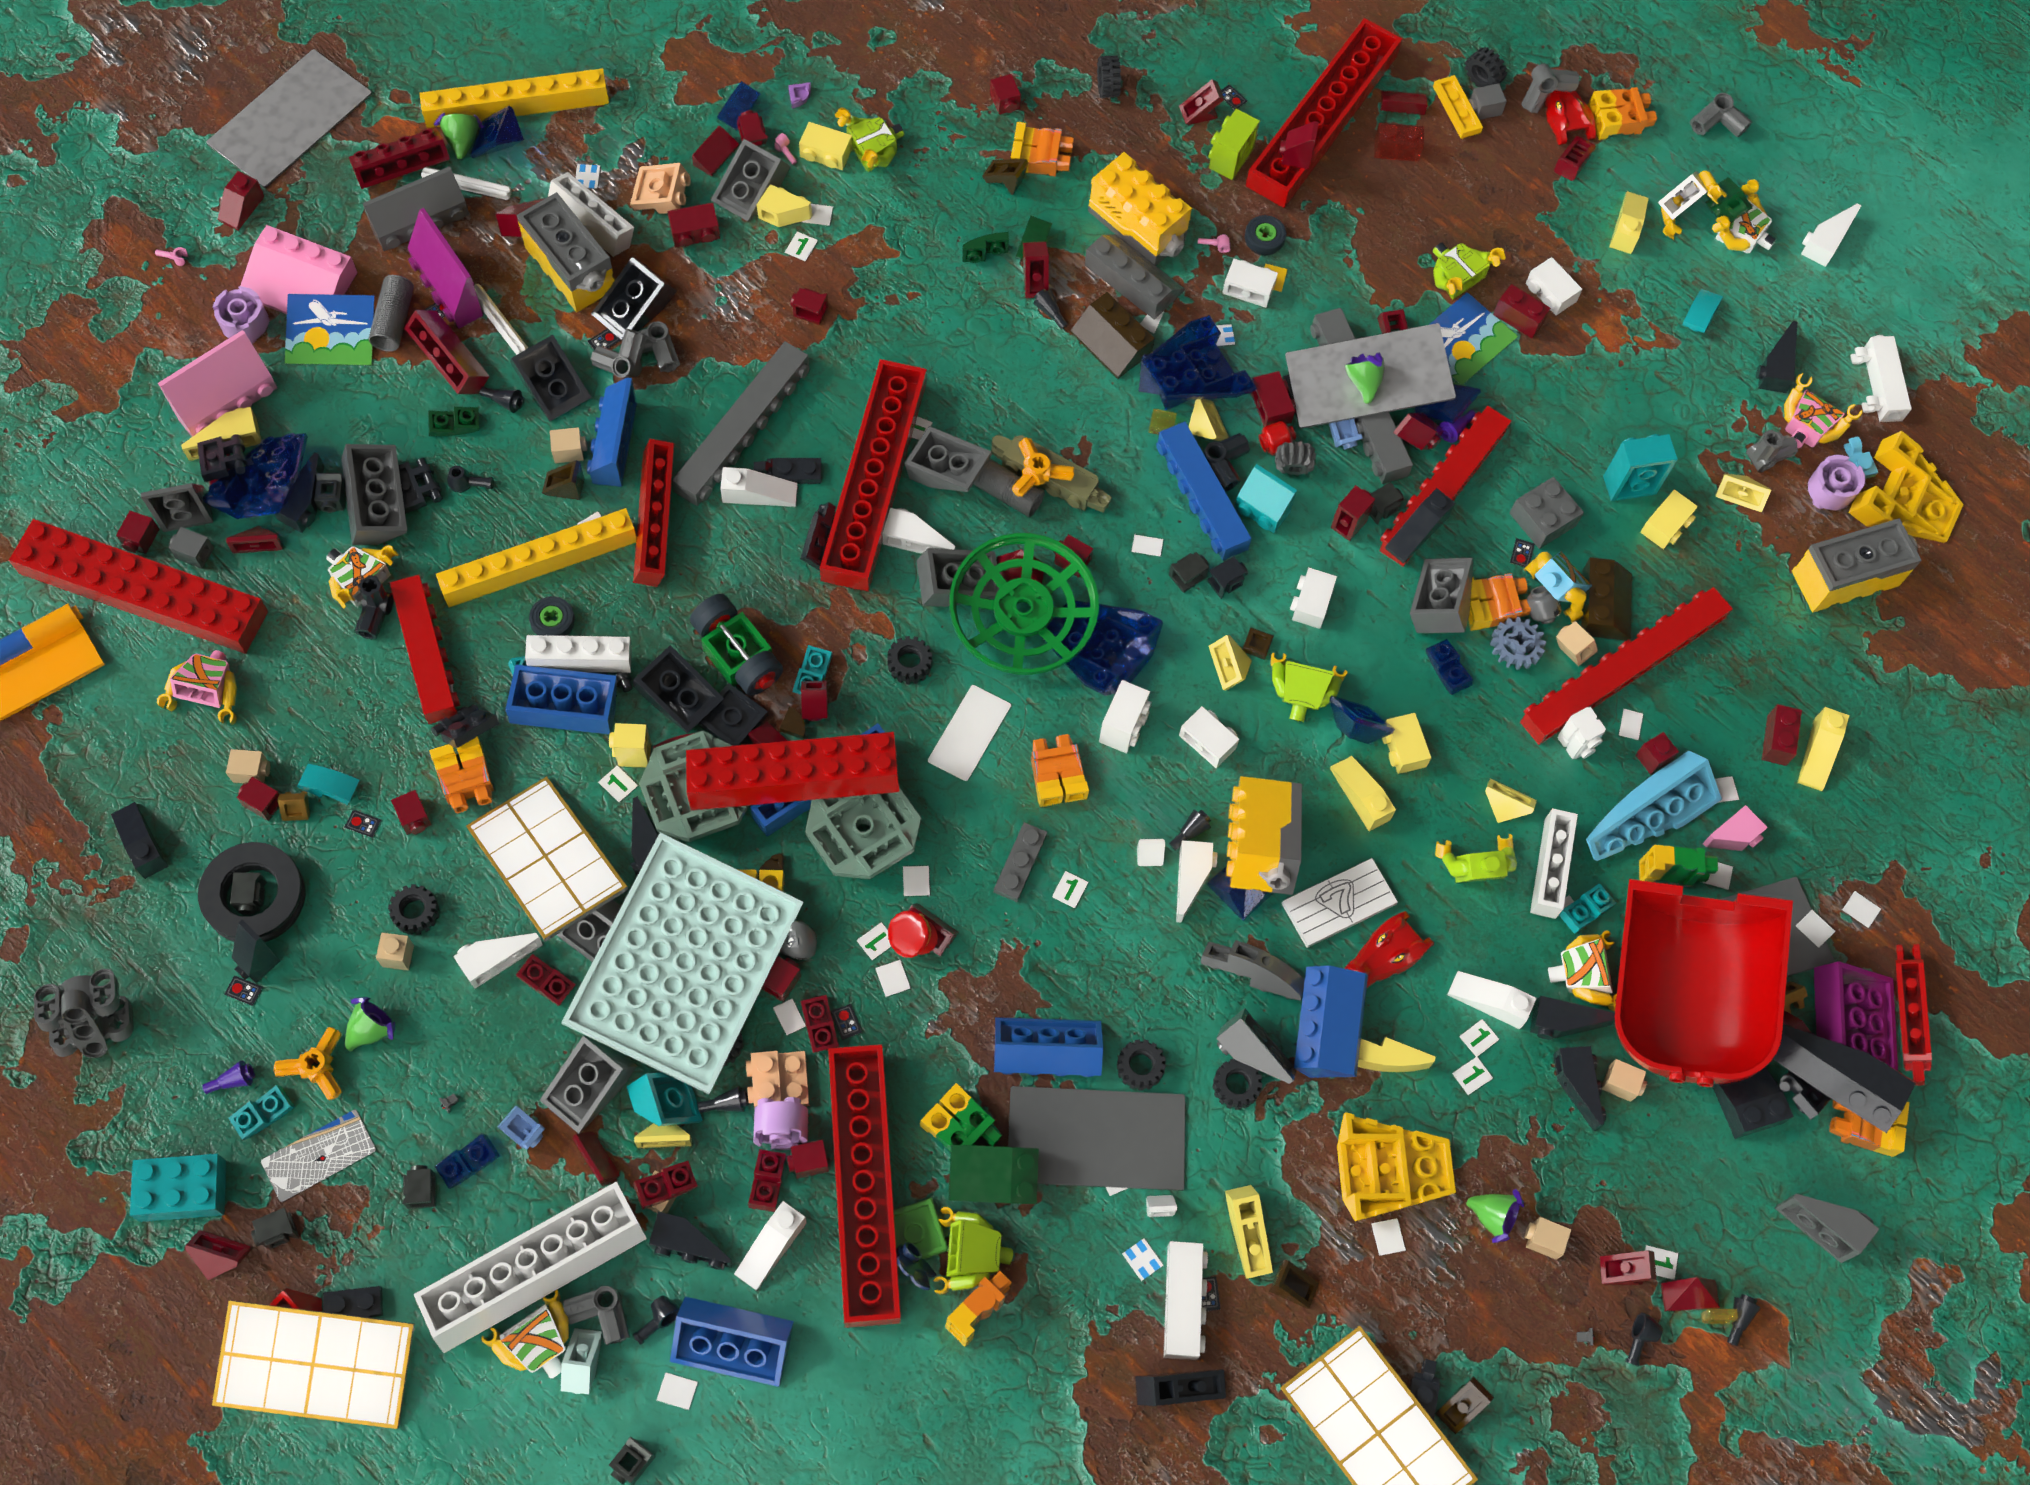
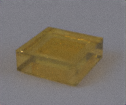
(1161, 420)
(1719, 1316)

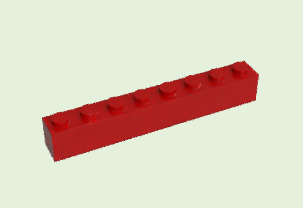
(1458, 467)

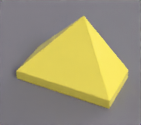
(1206, 421)
(1743, 491)
(1230, 661)
(1508, 802)
(662, 1136)

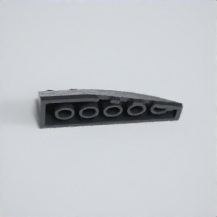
(1846, 1075)

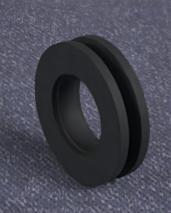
(242, 859)

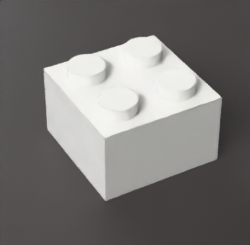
(1125, 717)

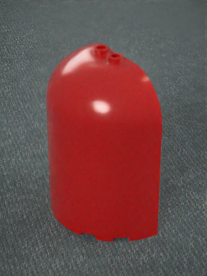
(1702, 983)

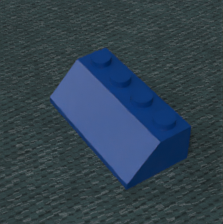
(613, 434)
(562, 699)
(1330, 1022)
(1048, 1047)
(731, 1341)

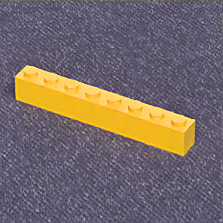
(523, 95)
(536, 557)

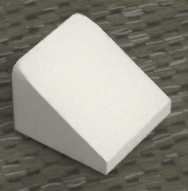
(1150, 852)
(1161, 1206)

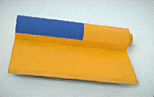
(44, 659)

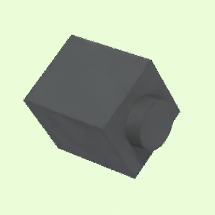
(1488, 101)
(191, 547)

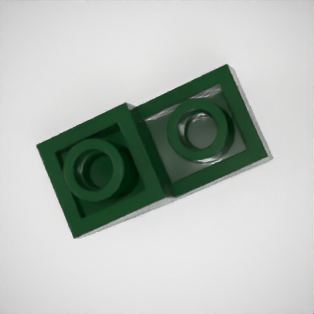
(1036, 231)
(976, 249)
(451, 423)

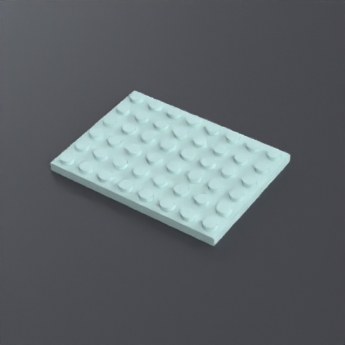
(683, 963)

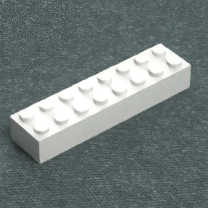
(529, 1267)

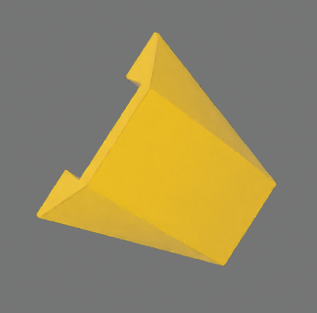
(1390, 1167)

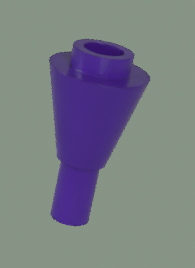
(1453, 431)
(236, 1076)

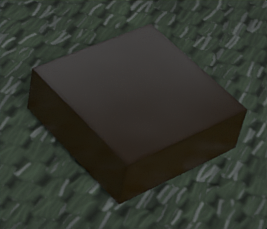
(1257, 643)

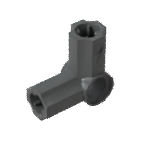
(1546, 81)
(1722, 111)
(662, 347)
(630, 353)
(1771, 449)
(611, 1318)

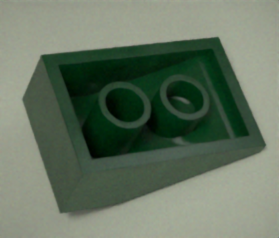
(993, 1174)

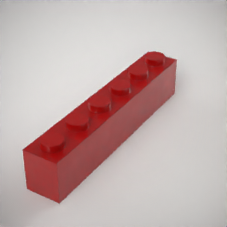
(653, 513)
(424, 648)

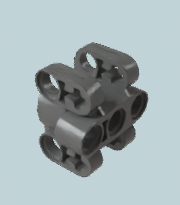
(83, 1014)

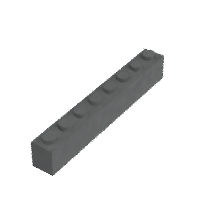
(741, 424)
(1379, 442)

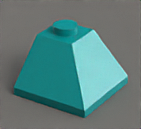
(664, 1100)

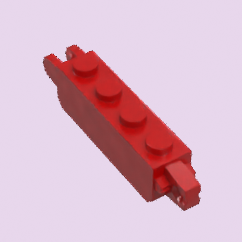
(1913, 1014)

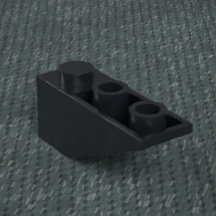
(1577, 1076)
(679, 1237)

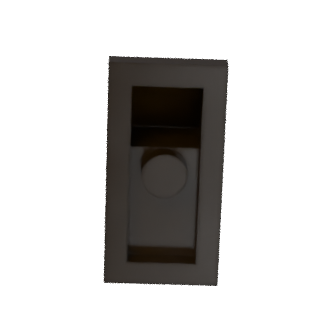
(1007, 171)
(1464, 1405)

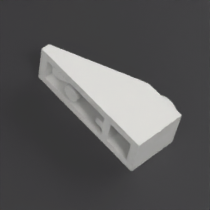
(1828, 235)
(756, 488)
(911, 533)
(1194, 869)
(490, 957)
(1493, 998)
(770, 1245)

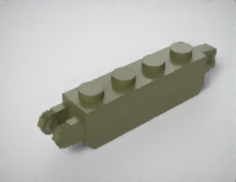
(1078, 493)

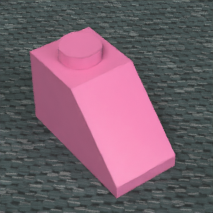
(1738, 832)

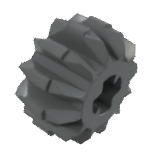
(1295, 458)

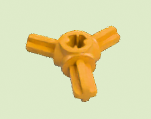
(1038, 469)
(319, 1075)

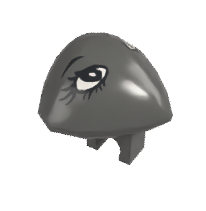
(800, 941)

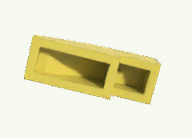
(1392, 1057)

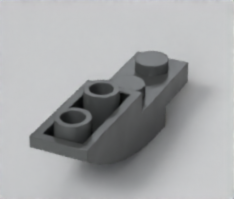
(1264, 969)

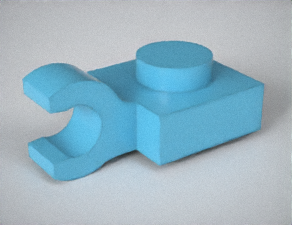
(1854, 451)

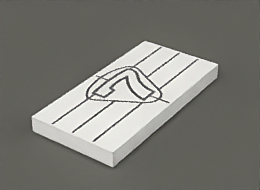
(1339, 903)

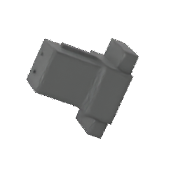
(448, 1102)
(1587, 1337)

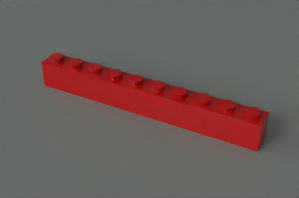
(1626, 665)

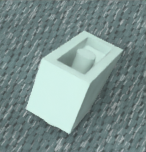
(581, 1361)

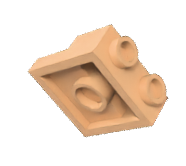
(660, 187)
(777, 1076)

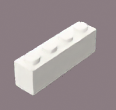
(602, 222)
(579, 653)
(1554, 863)
(1184, 1300)

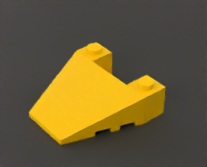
(1911, 493)

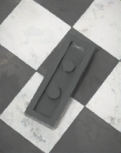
(1020, 862)

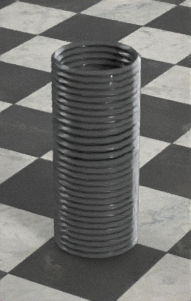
(391, 313)
(999, 482)

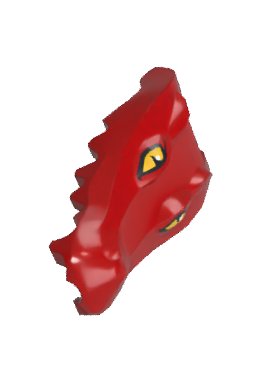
(1569, 113)
(1390, 950)

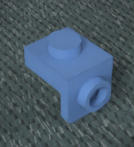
(1345, 433)
(521, 1128)

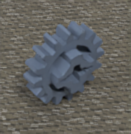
(1520, 641)

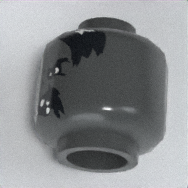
(1543, 605)

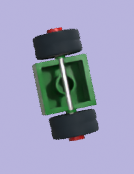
(735, 645)

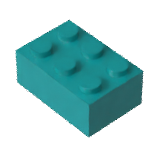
(1640, 467)
(178, 1187)

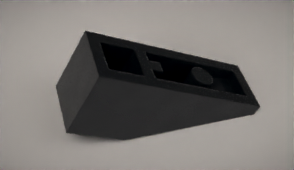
(1779, 366)
(301, 508)
(1421, 525)
(642, 836)
(139, 841)
(252, 954)
(1560, 1018)
(1180, 1387)

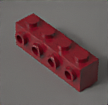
(399, 157)
(446, 352)

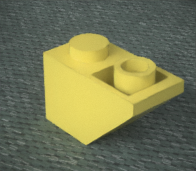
(783, 208)

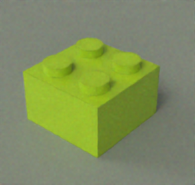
(1233, 143)

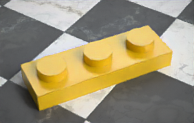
(1457, 106)

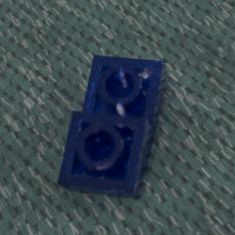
(740, 101)
(1448, 667)
(467, 1161)

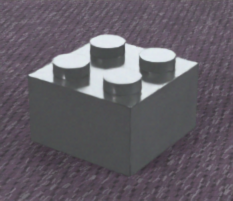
(1546, 512)

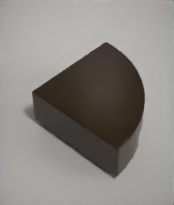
(793, 724)
(776, 862)

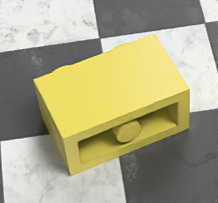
(825, 146)
(1669, 519)
(1407, 744)
(630, 745)

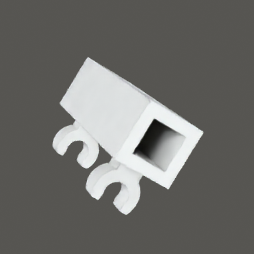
(1886, 379)

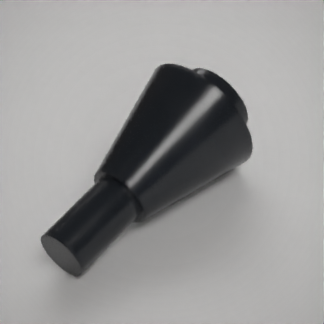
(1047, 303)
(507, 398)
(1196, 824)
(732, 1100)
(1746, 1312)

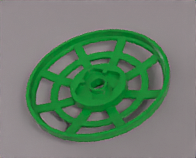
(1026, 591)

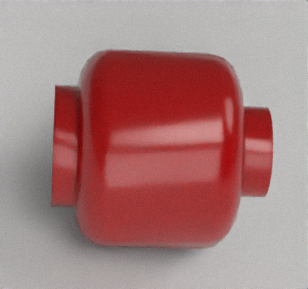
(1275, 435)

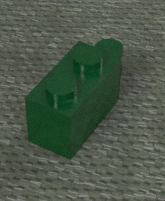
(1733, 205)

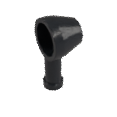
(465, 480)
(664, 1314)
(1643, 1330)

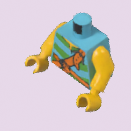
(1561, 580)

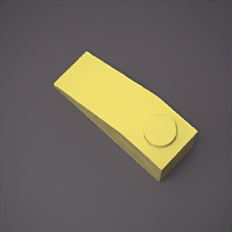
(1629, 222)
(240, 422)
(1822, 748)
(1364, 793)
(1249, 1230)

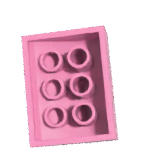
(293, 265)
(217, 383)

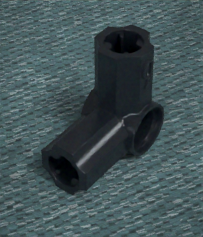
(1225, 452)
(375, 605)

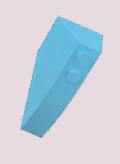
(1658, 804)

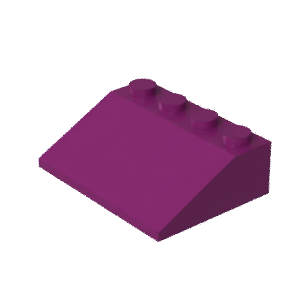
(443, 272)
(1856, 1009)

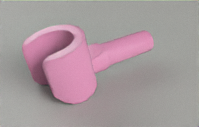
(781, 144)
(1222, 242)
(174, 255)

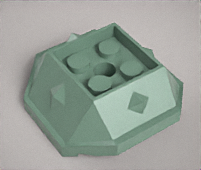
(666, 792)
(860, 854)

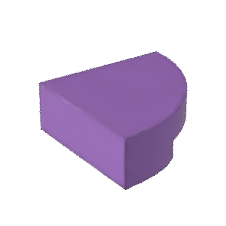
(799, 93)

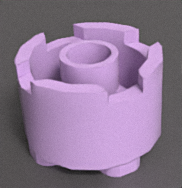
(241, 311)
(1835, 483)
(780, 1123)

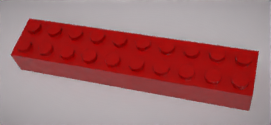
(1331, 103)
(873, 475)
(139, 586)
(863, 1187)

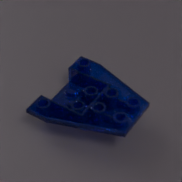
(1194, 367)
(267, 482)
(1117, 649)

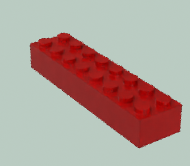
(791, 771)

